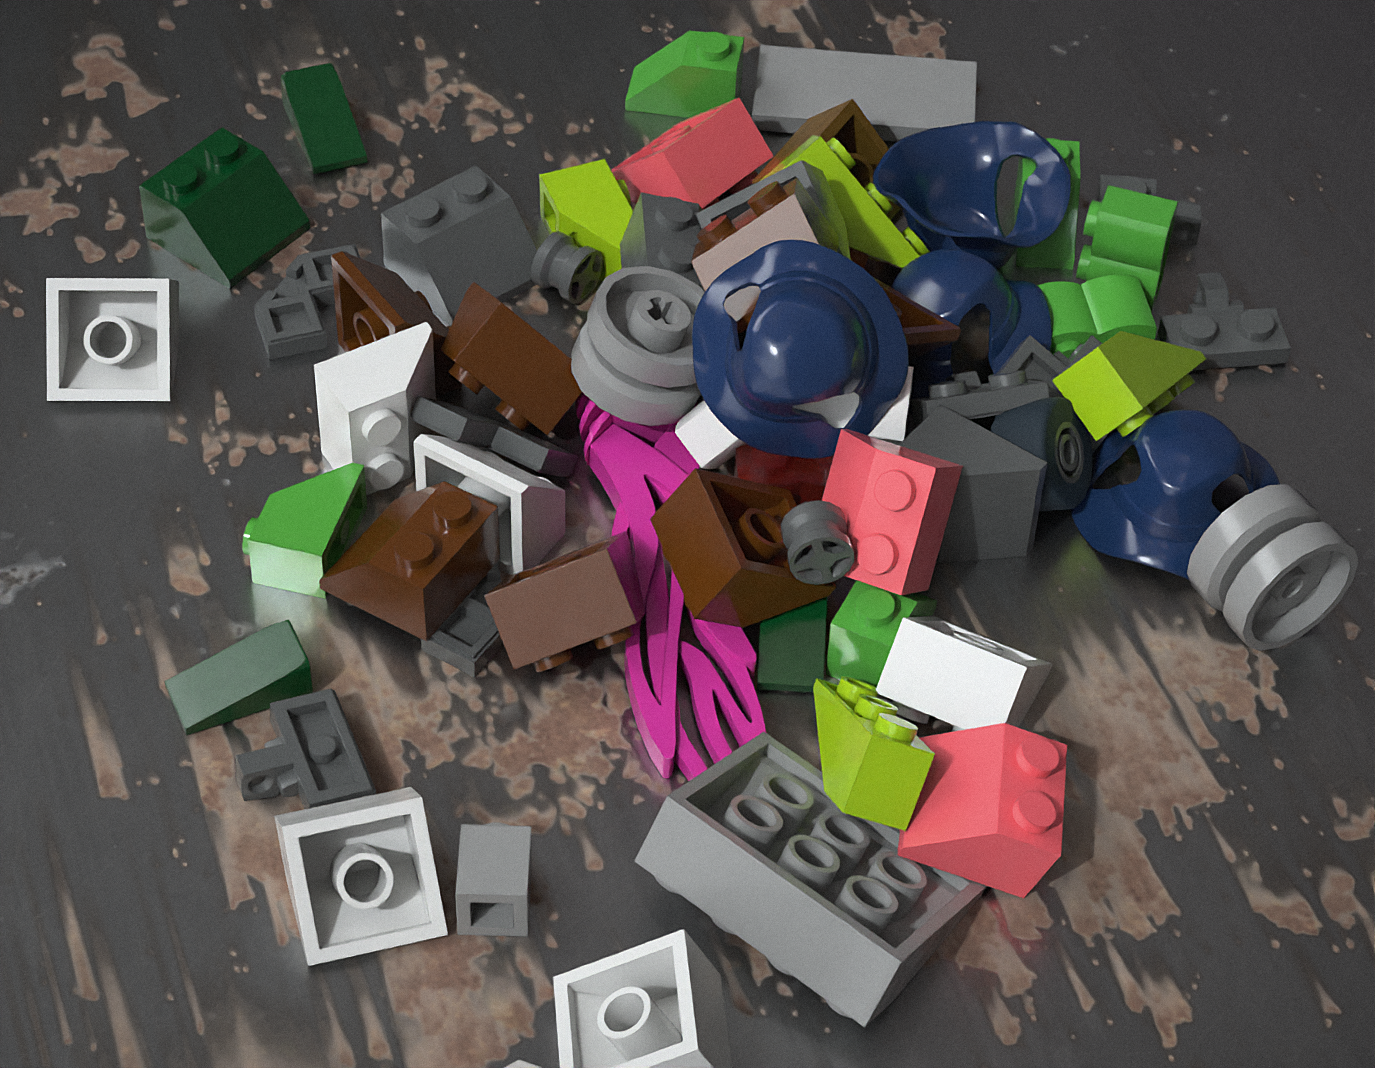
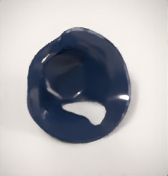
(950, 187)
(952, 284)
(812, 337)
(1170, 502)

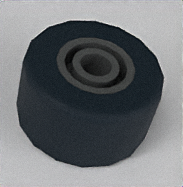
(1060, 438)

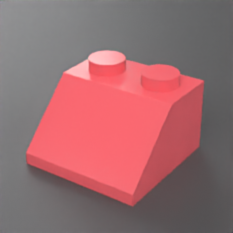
(698, 157)
(892, 509)
(990, 807)

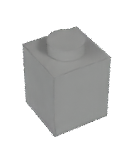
(494, 880)

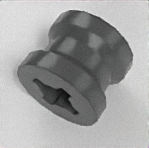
(567, 267)
(817, 542)

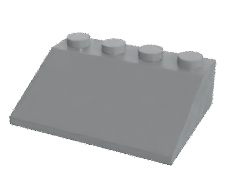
(802, 879)

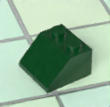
(222, 208)

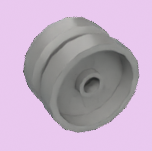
(639, 346)
(1272, 566)

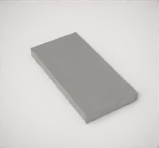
(891, 90)

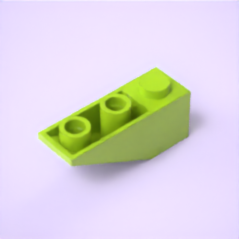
(589, 207)
(861, 207)
(1126, 382)
(868, 754)

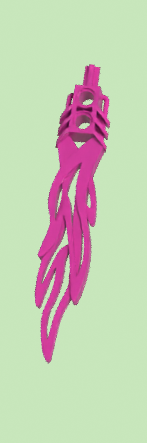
(635, 468)

